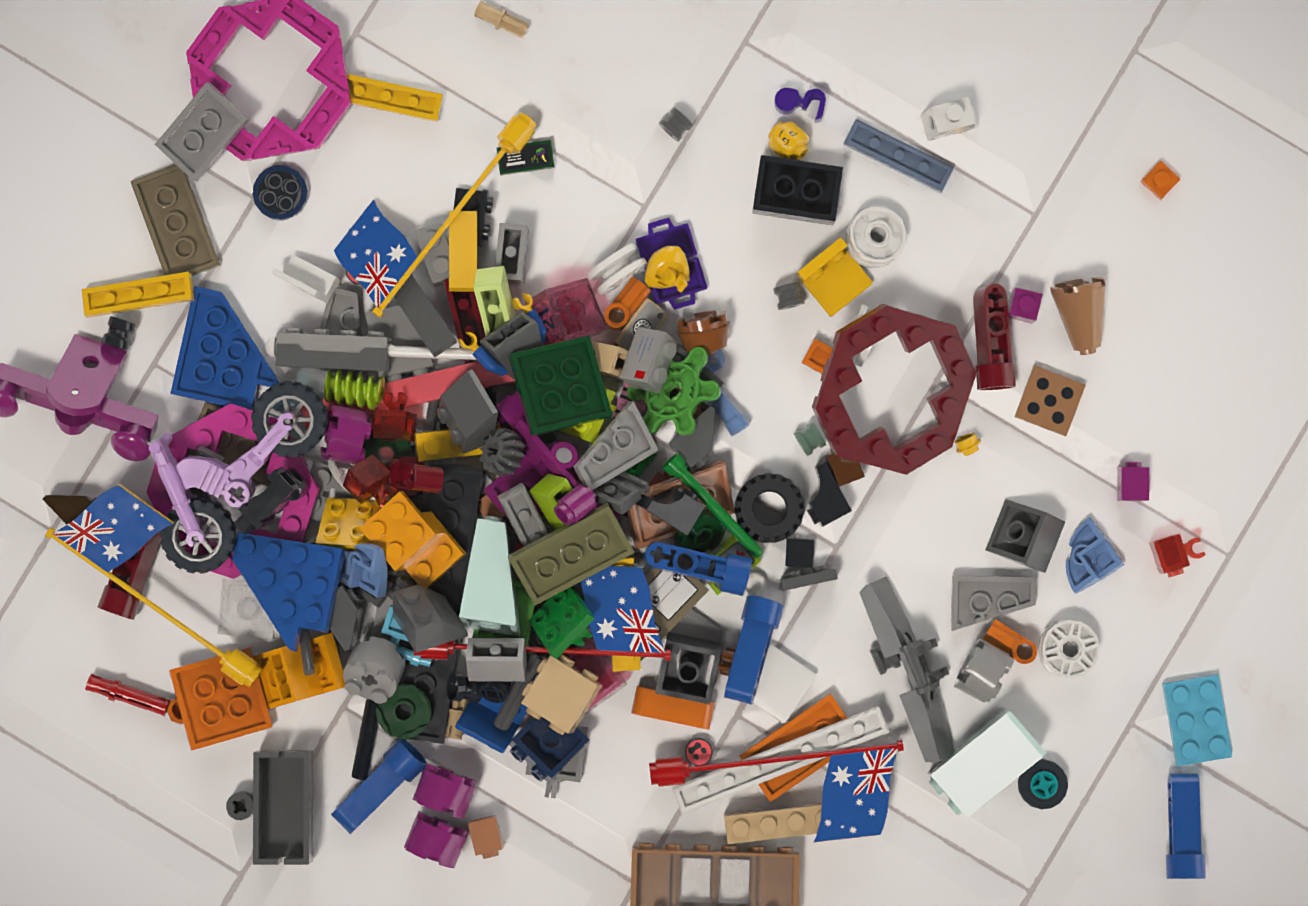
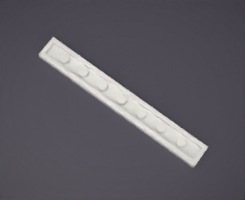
(732, 780)

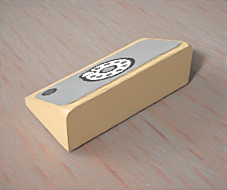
(647, 316)

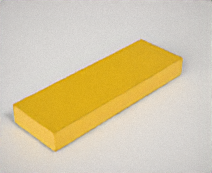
(463, 251)

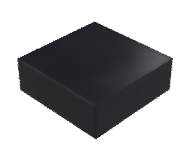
(799, 552)

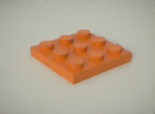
(215, 705)

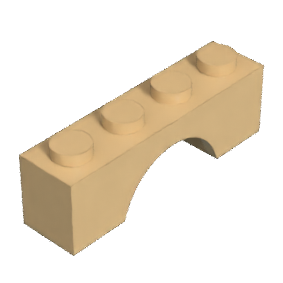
(772, 824)

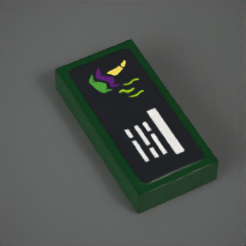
(532, 157)

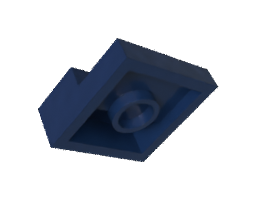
(545, 748)

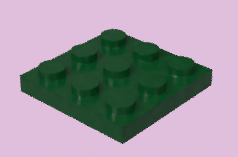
(560, 385)

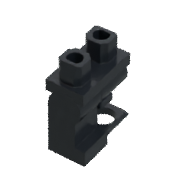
(262, 508)

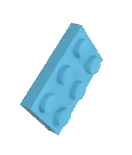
(1197, 720)

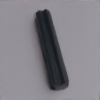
(365, 741)

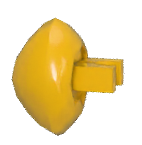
(667, 269)

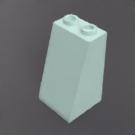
(490, 586)
(986, 763)

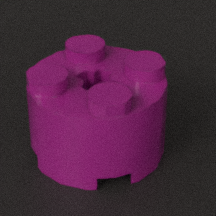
(346, 434)
(444, 791)
(436, 839)

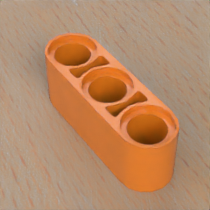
(672, 709)

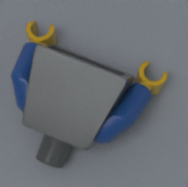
(516, 335)

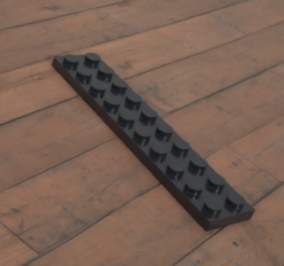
(457, 511)

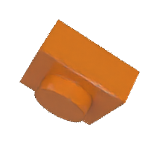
(1160, 180)
(817, 356)

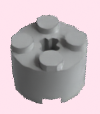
(373, 670)
(983, 670)

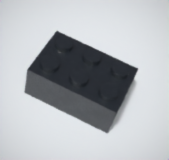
(797, 190)

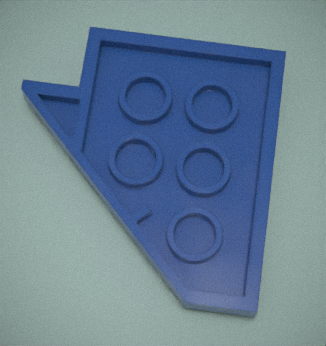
(218, 355)
(291, 582)

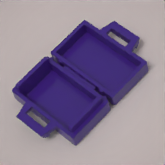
(680, 237)

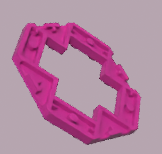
(326, 67)
(209, 433)

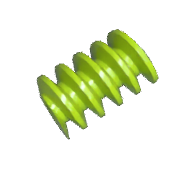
(354, 390)

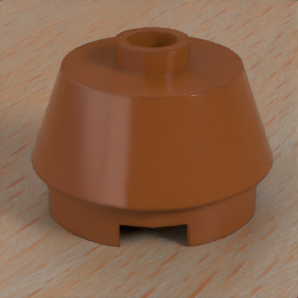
(704, 331)

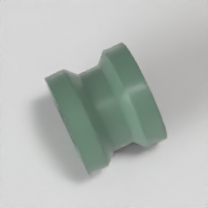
(809, 439)

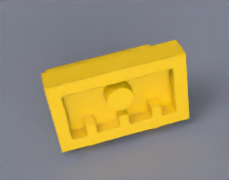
(834, 278)
(342, 522)

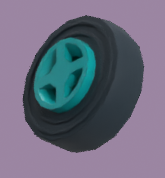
(1052, 782)

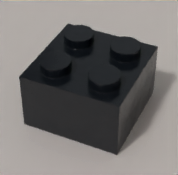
(691, 668)

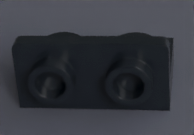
(482, 204)

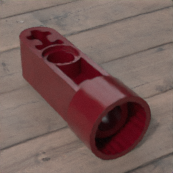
(997, 369)
(414, 476)
(118, 600)

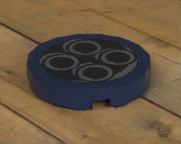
(280, 192)

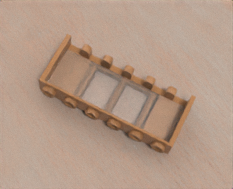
(714, 876)

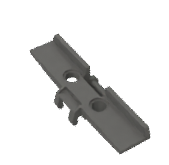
(897, 637)

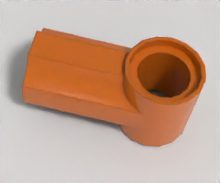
(627, 302)
(1008, 641)

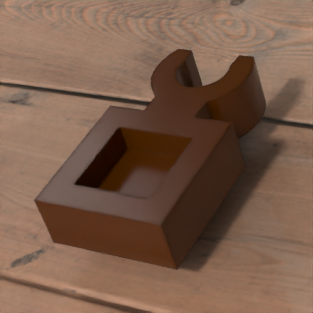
(726, 661)

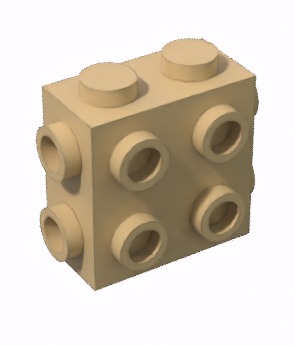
(560, 693)

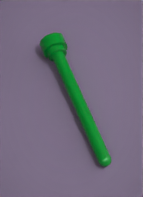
(676, 466)

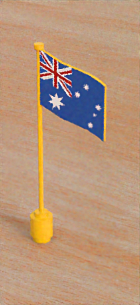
(381, 255)
(111, 533)

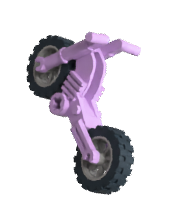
(224, 479)

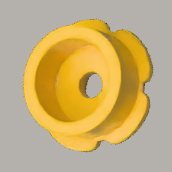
(967, 444)

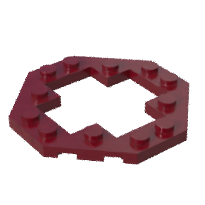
(946, 404)

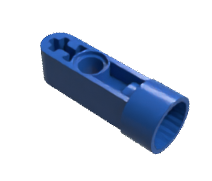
(728, 572)
(760, 620)
(400, 764)
(1184, 824)

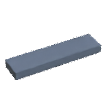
(898, 155)

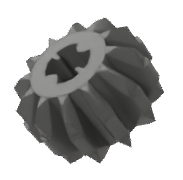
(502, 452)

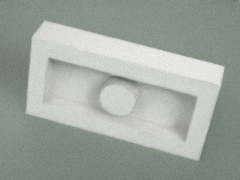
(308, 278)

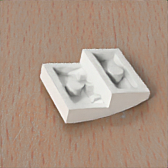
(781, 684)

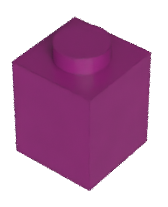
(1024, 305)
(1133, 482)

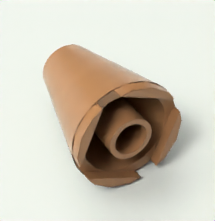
(1081, 311)

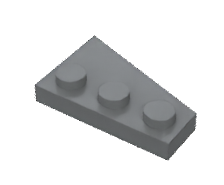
(342, 314)
(616, 449)
(987, 597)

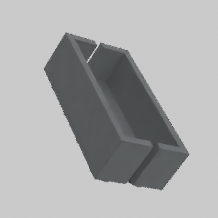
(282, 807)

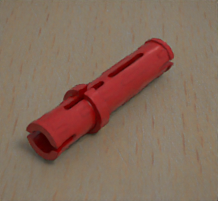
(116, 691)

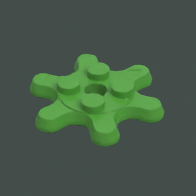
(684, 405)

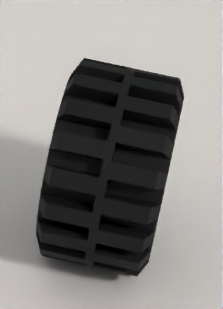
(769, 483)

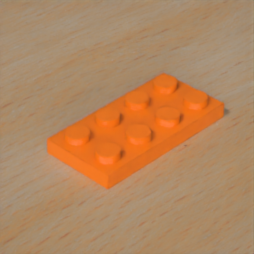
(814, 718)

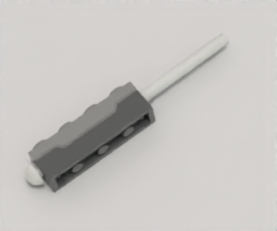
(346, 350)

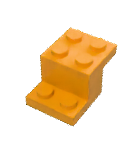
(413, 540)
(284, 676)

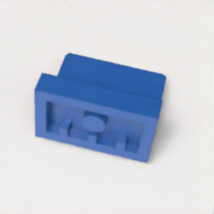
(479, 720)

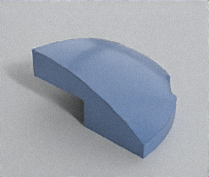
(1090, 557)
(365, 568)

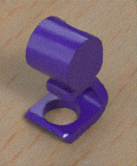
(788, 100)

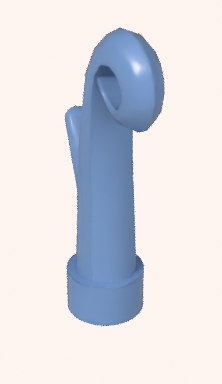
(723, 406)

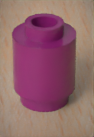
(575, 505)

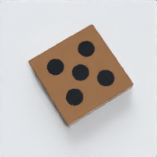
(1049, 401)

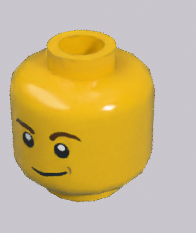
(788, 140)

